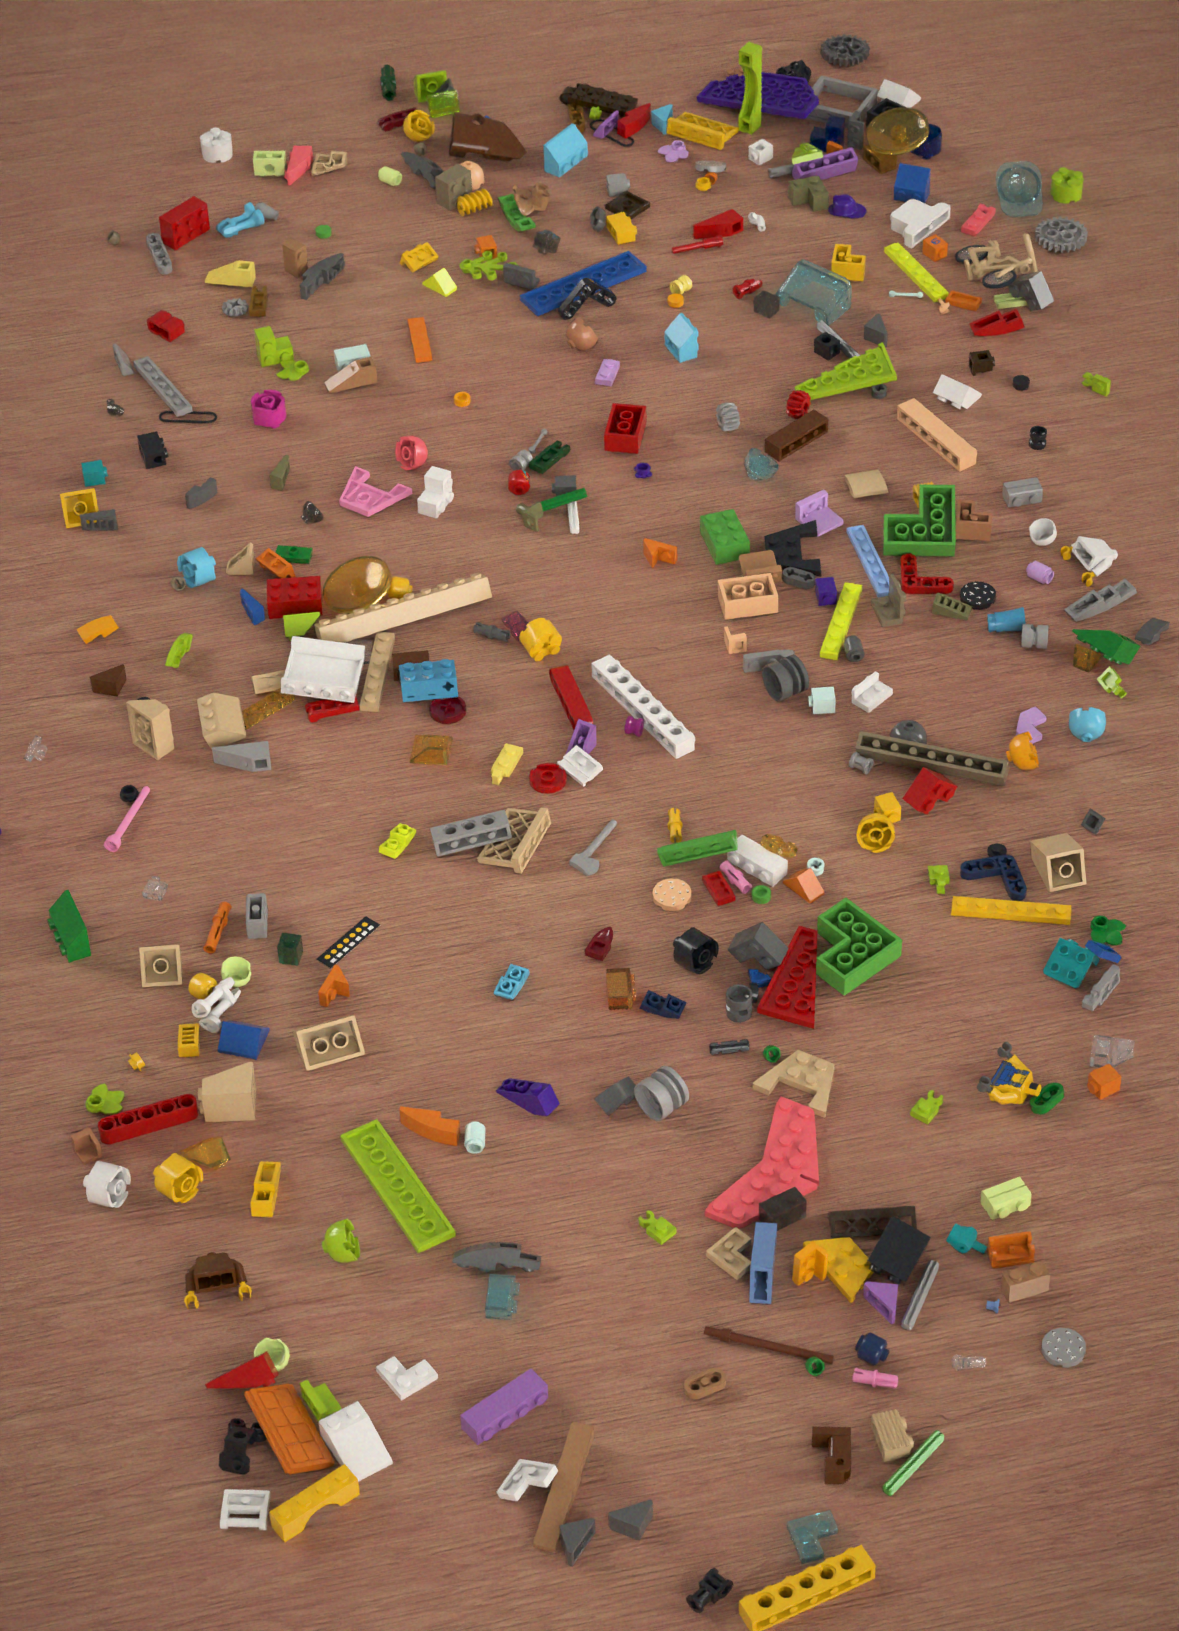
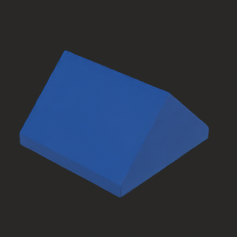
(242, 1039)

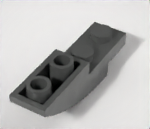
(423, 166)
(321, 273)
(487, 1254)

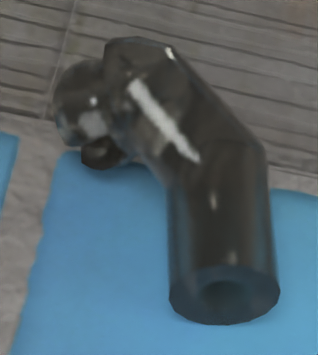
(114, 409)

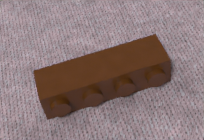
(796, 435)

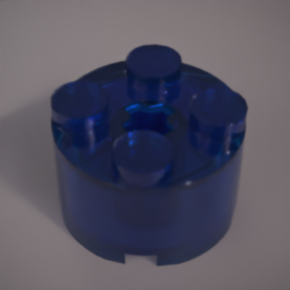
(932, 145)

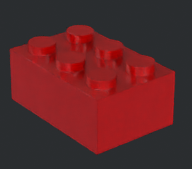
(184, 223)
(625, 428)
(294, 596)

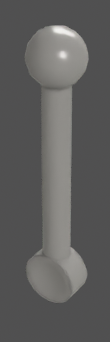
(543, 432)

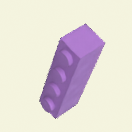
(827, 166)
(504, 1406)

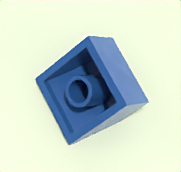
(912, 183)

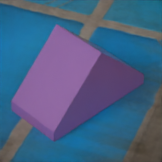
(583, 736)
(883, 1298)

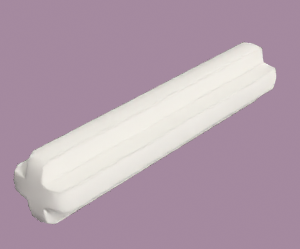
(573, 517)

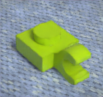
(1110, 682)
(939, 876)

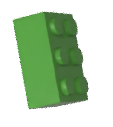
(724, 536)

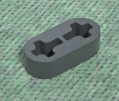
(597, 219)
(798, 578)

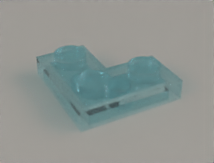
(807, 1531)

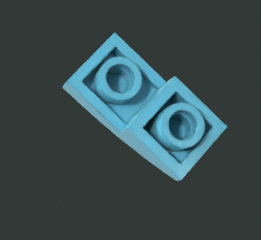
(512, 982)

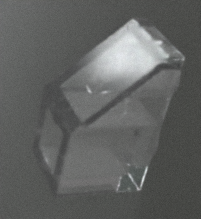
(1110, 1051)

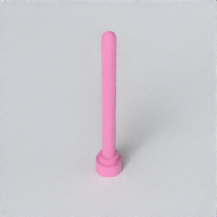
(113, 842)

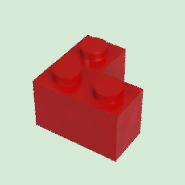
(927, 789)

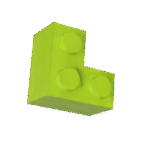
(271, 349)

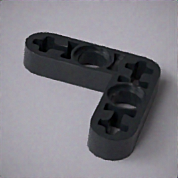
(588, 291)

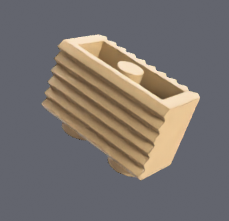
(891, 1435)

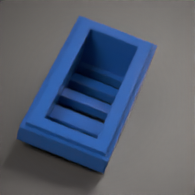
(252, 607)

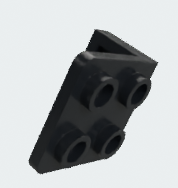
(796, 69)

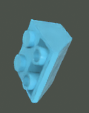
(682, 339)

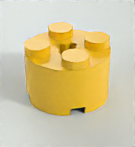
(540, 639)
(178, 1178)

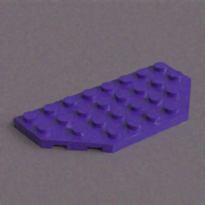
(780, 94)

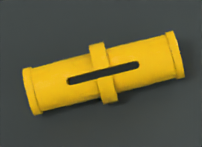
(675, 825)

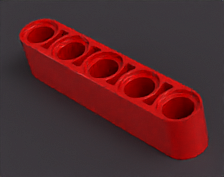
(569, 695)
(148, 1119)

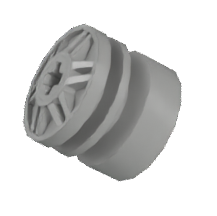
(661, 1093)

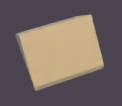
(161, 965)

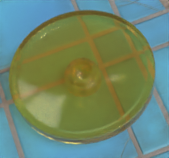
(897, 131)
(357, 584)

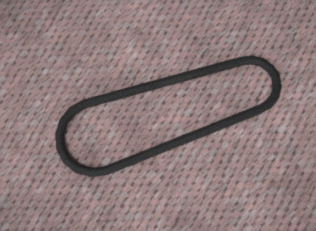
(626, 145)

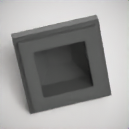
(1093, 821)

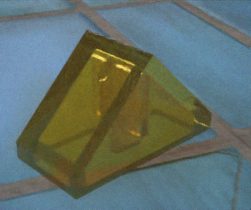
(1085, 658)

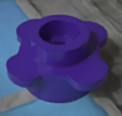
(642, 470)

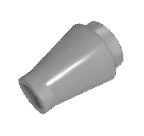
(267, 211)

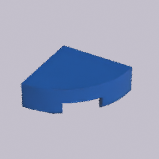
(759, 978)

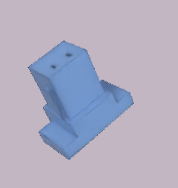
(993, 1305)

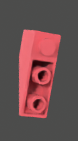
(300, 162)

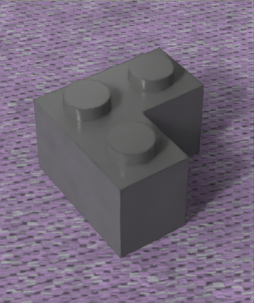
(1033, 288)
(758, 943)

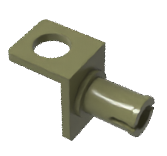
(530, 514)

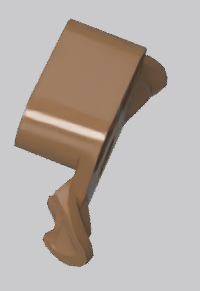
(534, 200)

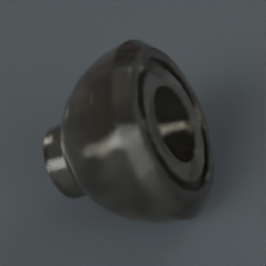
(311, 513)

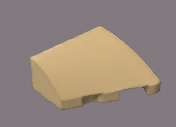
(326, 163)

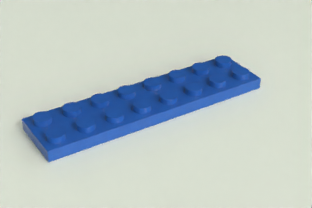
(605, 273)

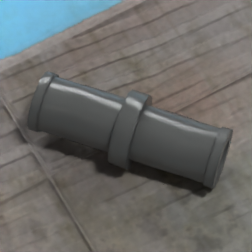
(491, 632)

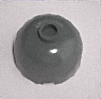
(910, 731)

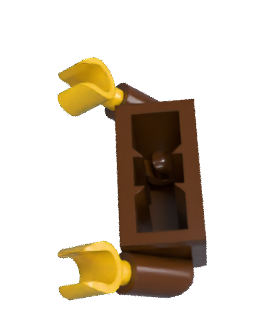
(214, 1273)

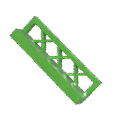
(698, 848)

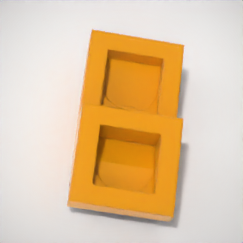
(103, 626)

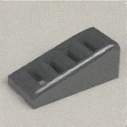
(108, 524)

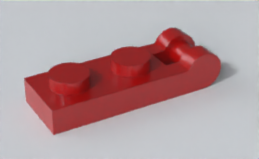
(328, 708)

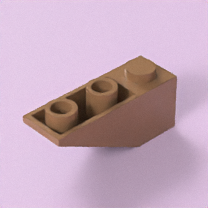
(356, 374)

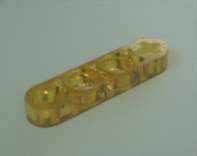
(282, 699)

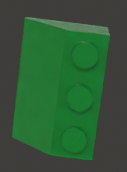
(69, 928)

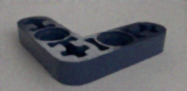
(970, 871)

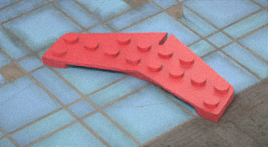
(787, 1163)

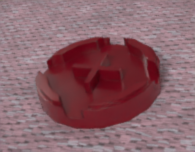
(448, 710)

